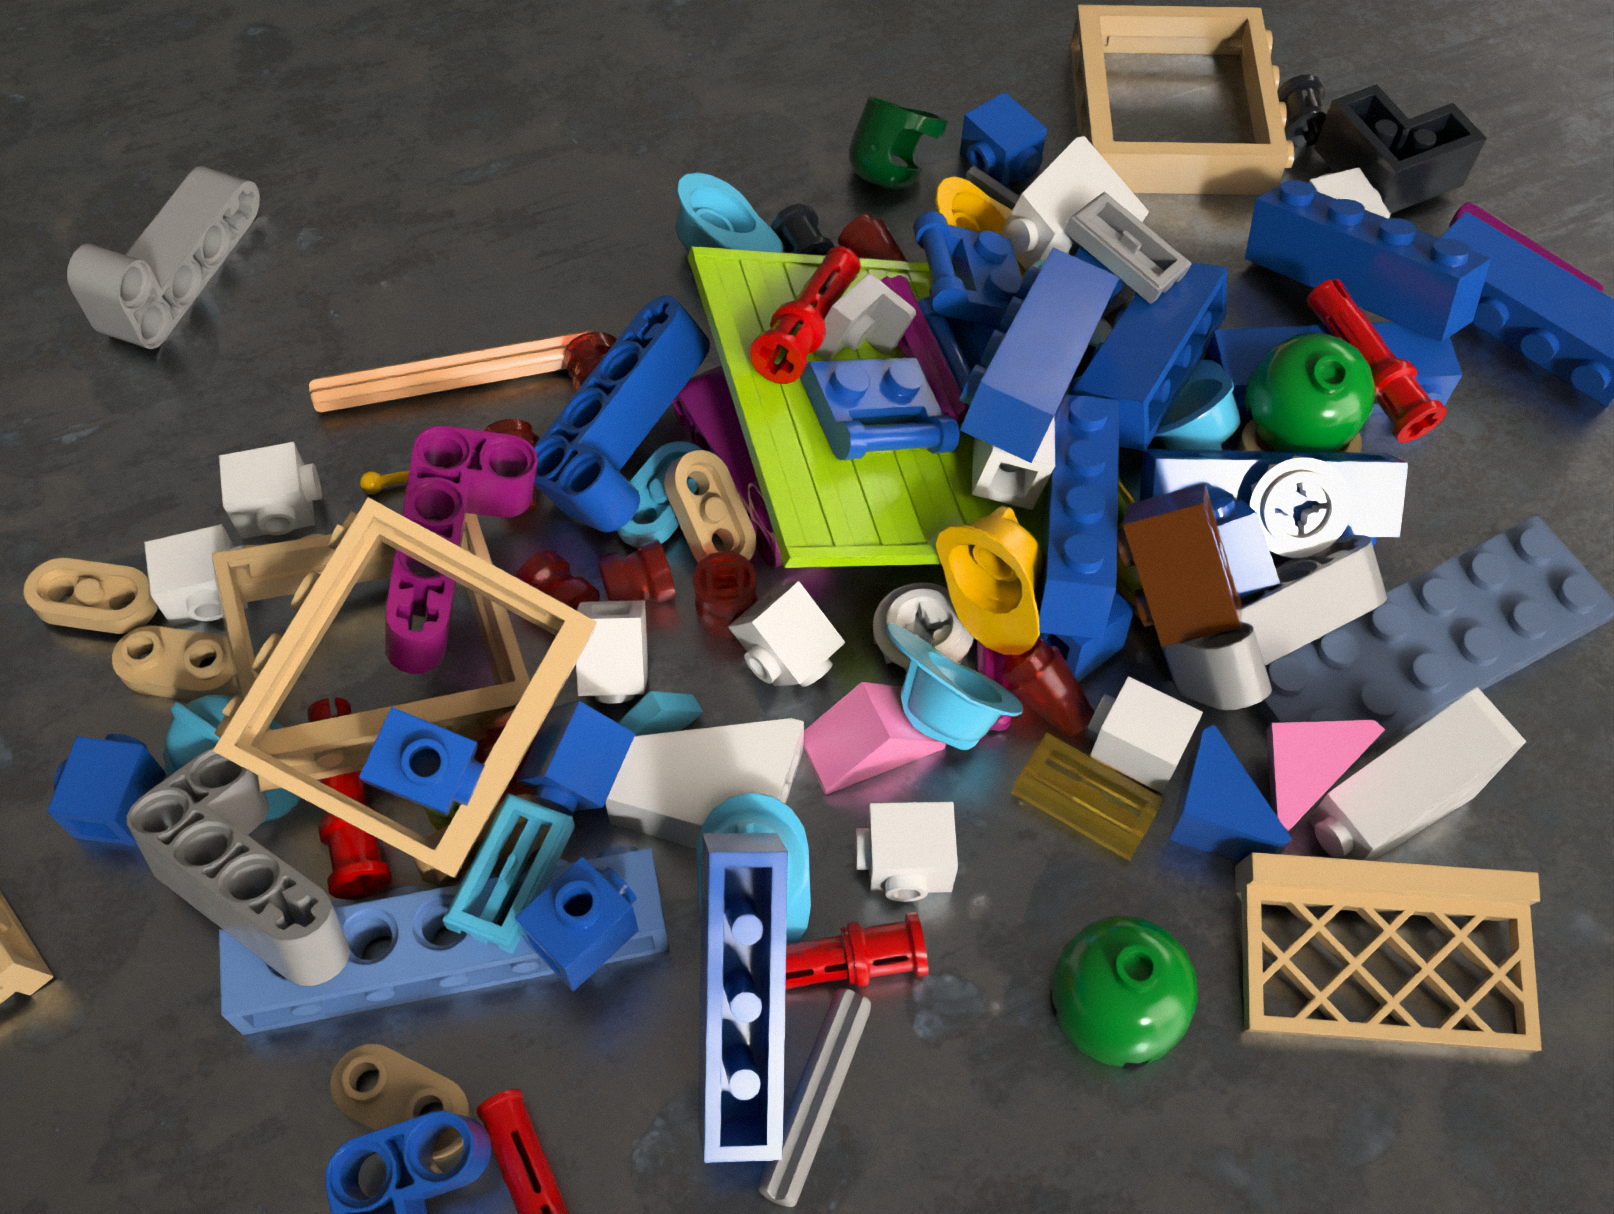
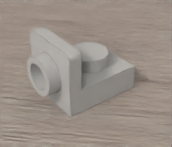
(868, 314)

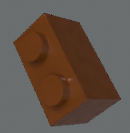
(1180, 565)

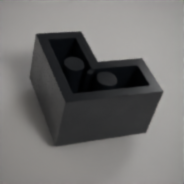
(1397, 154)

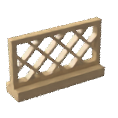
(1399, 890)

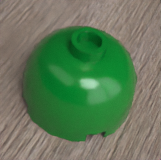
(1311, 394)
(1124, 990)

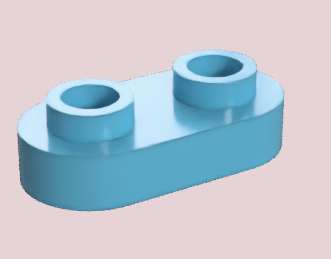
(653, 497)

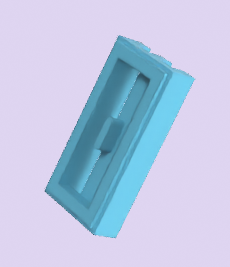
(485, 928)

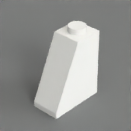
(1059, 193)
(680, 776)
(1417, 780)

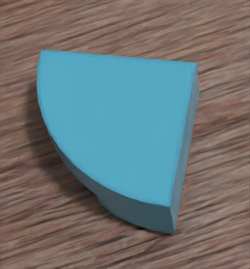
(661, 713)

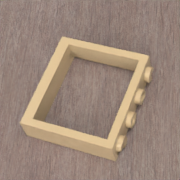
(1182, 30)
(318, 603)
(345, 741)

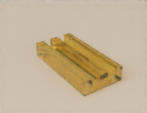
(1078, 816)

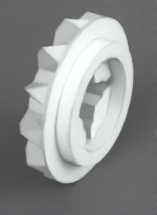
(1318, 525)
(934, 609)

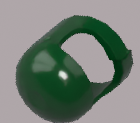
(888, 131)

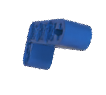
(615, 413)
(409, 1165)

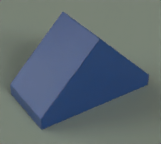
(1222, 806)

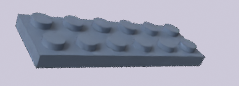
(1443, 635)

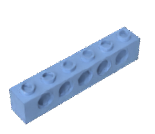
(412, 967)

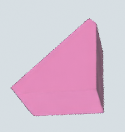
(864, 737)
(1310, 759)

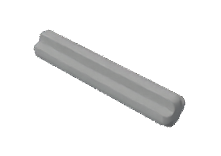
(815, 1096)

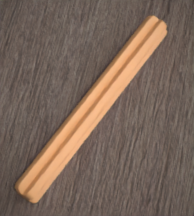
(440, 373)

